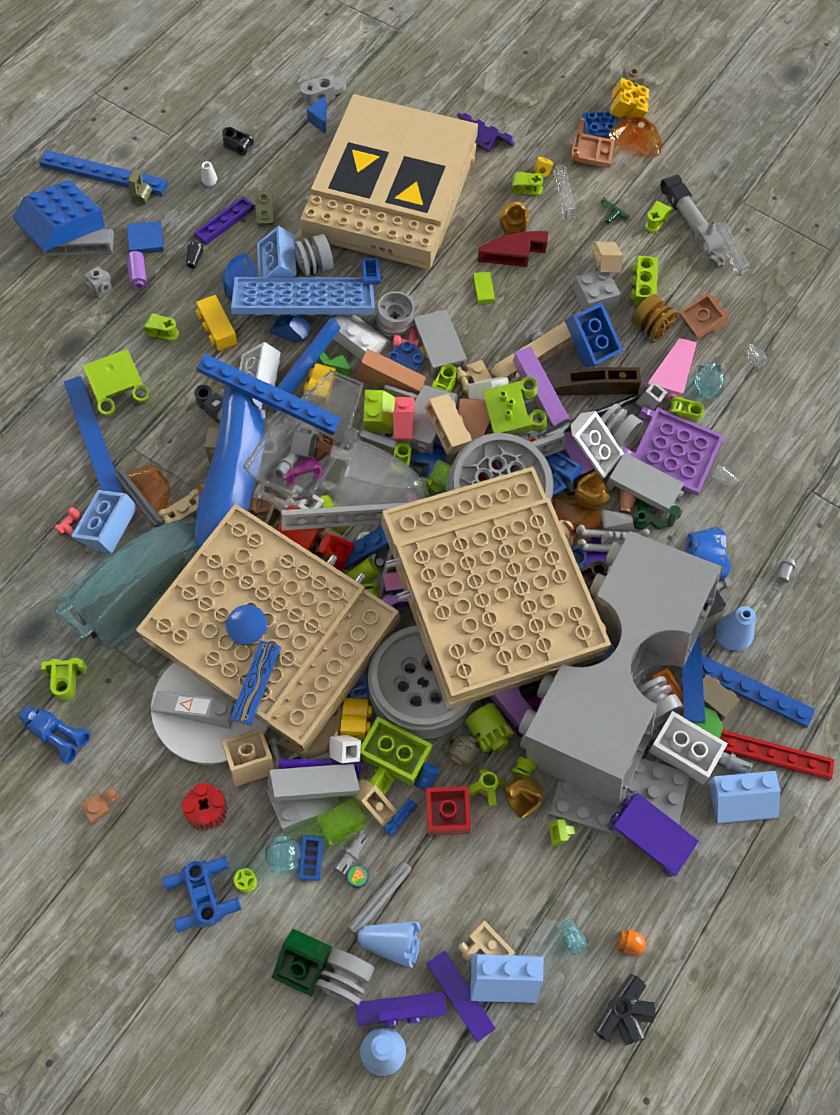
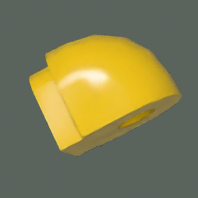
(543, 166)

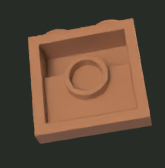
(704, 315)

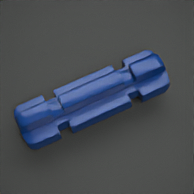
(400, 817)

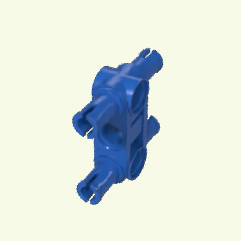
(201, 894)

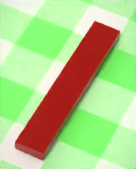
(778, 755)

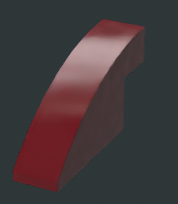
(513, 248)

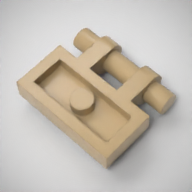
(475, 371)
(486, 940)

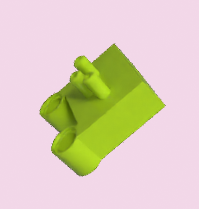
(112, 377)
(508, 409)

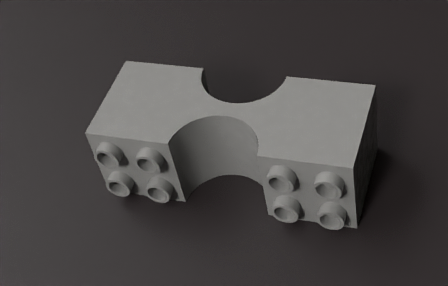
(594, 717)

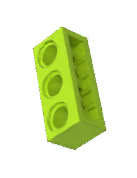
(645, 279)

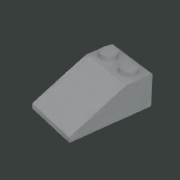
(299, 813)

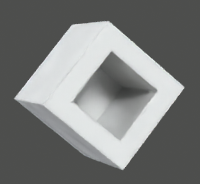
(344, 748)

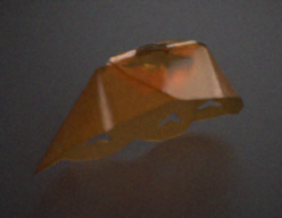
(637, 136)
(151, 485)
(576, 513)

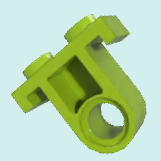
(63, 674)

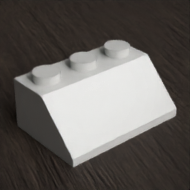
(358, 336)
(261, 363)
(596, 442)
(688, 747)

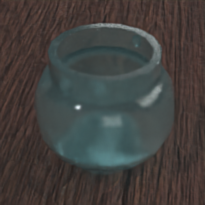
(283, 854)

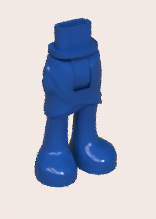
(44, 724)

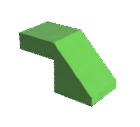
(338, 362)

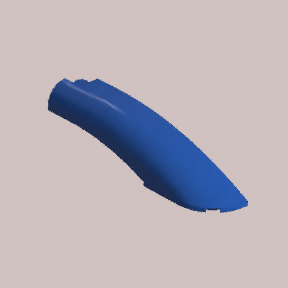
(227, 481)

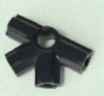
(634, 1011)

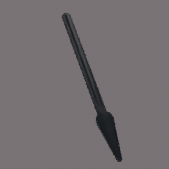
(565, 425)

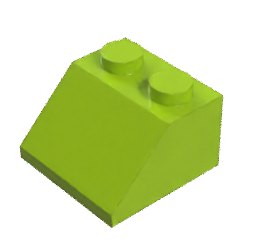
(378, 411)

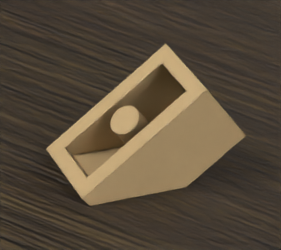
(374, 803)

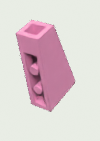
(675, 369)

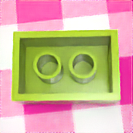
(395, 751)

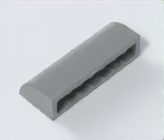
(91, 244)
(313, 782)

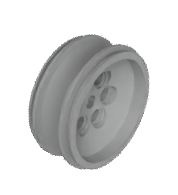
(500, 448)
(387, 673)

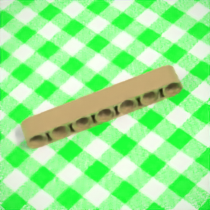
(543, 347)

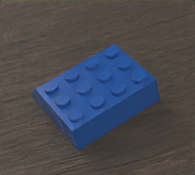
(58, 215)

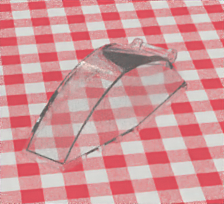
(332, 393)

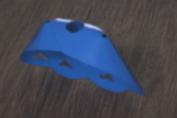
(236, 269)
(708, 547)

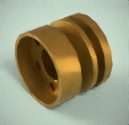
(654, 317)

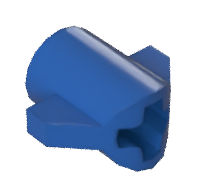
(426, 776)

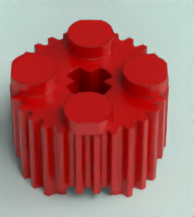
(196, 799)

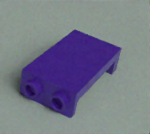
(653, 833)

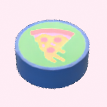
(357, 876)

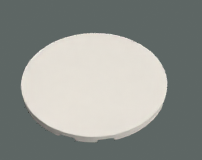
(189, 738)

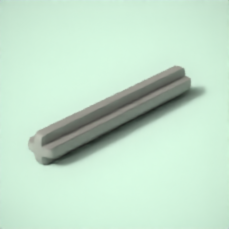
(379, 898)

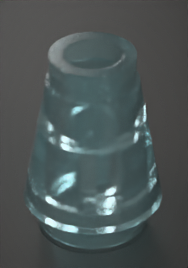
(574, 937)

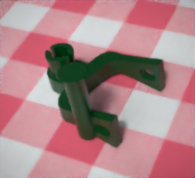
(644, 517)

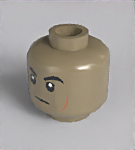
(463, 750)

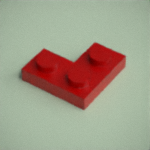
(336, 546)

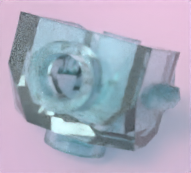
(709, 380)

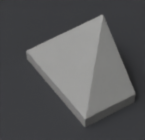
(617, 521)

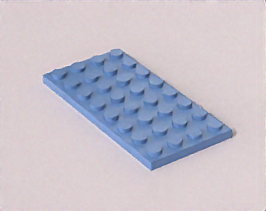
(302, 296)

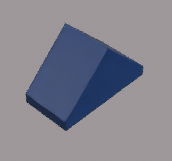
(318, 114)

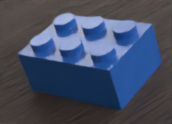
(593, 335)

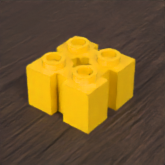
(629, 100)

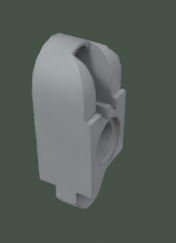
(322, 87)

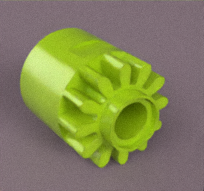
(490, 728)

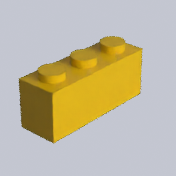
(216, 323)

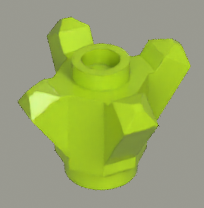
(487, 785)

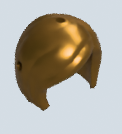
(514, 221)
(592, 491)
(524, 795)

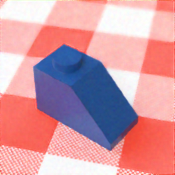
(291, 328)

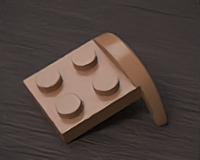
(591, 149)

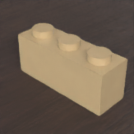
(607, 256)
(447, 423)

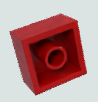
(448, 810)

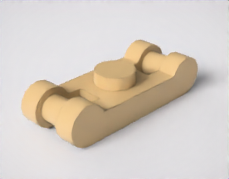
(182, 508)

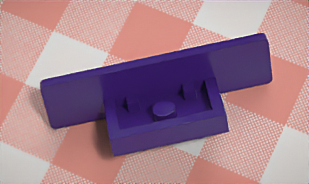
(487, 136)
(404, 1008)

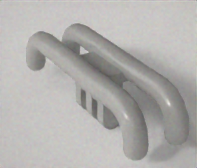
(607, 538)

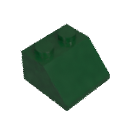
(301, 962)

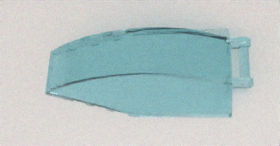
(130, 582)

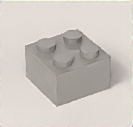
(596, 288)

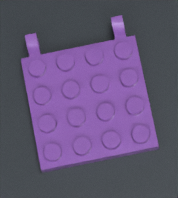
(677, 448)

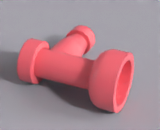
(397, 339)
(65, 526)

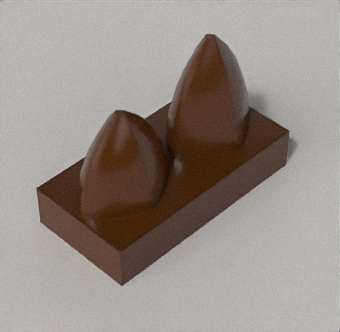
(323, 446)

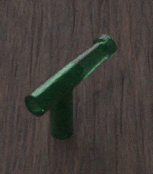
(616, 211)

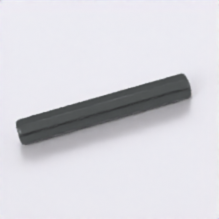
(139, 498)

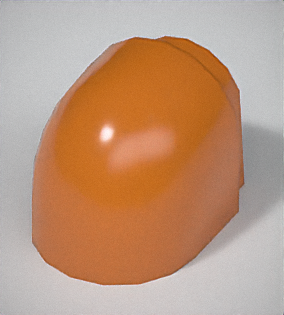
(631, 943)

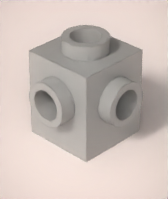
(98, 282)

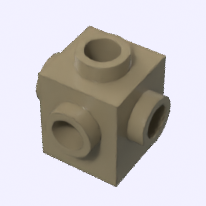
(633, 74)

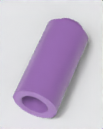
(136, 270)

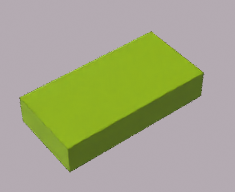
(483, 287)

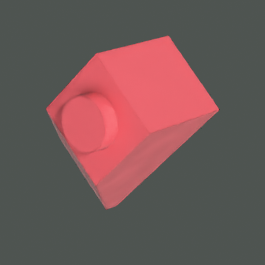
(404, 418)

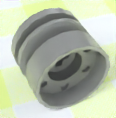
(310, 256)
(394, 314)
(620, 428)
(656, 692)
(346, 974)

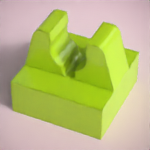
(381, 779)
(560, 832)

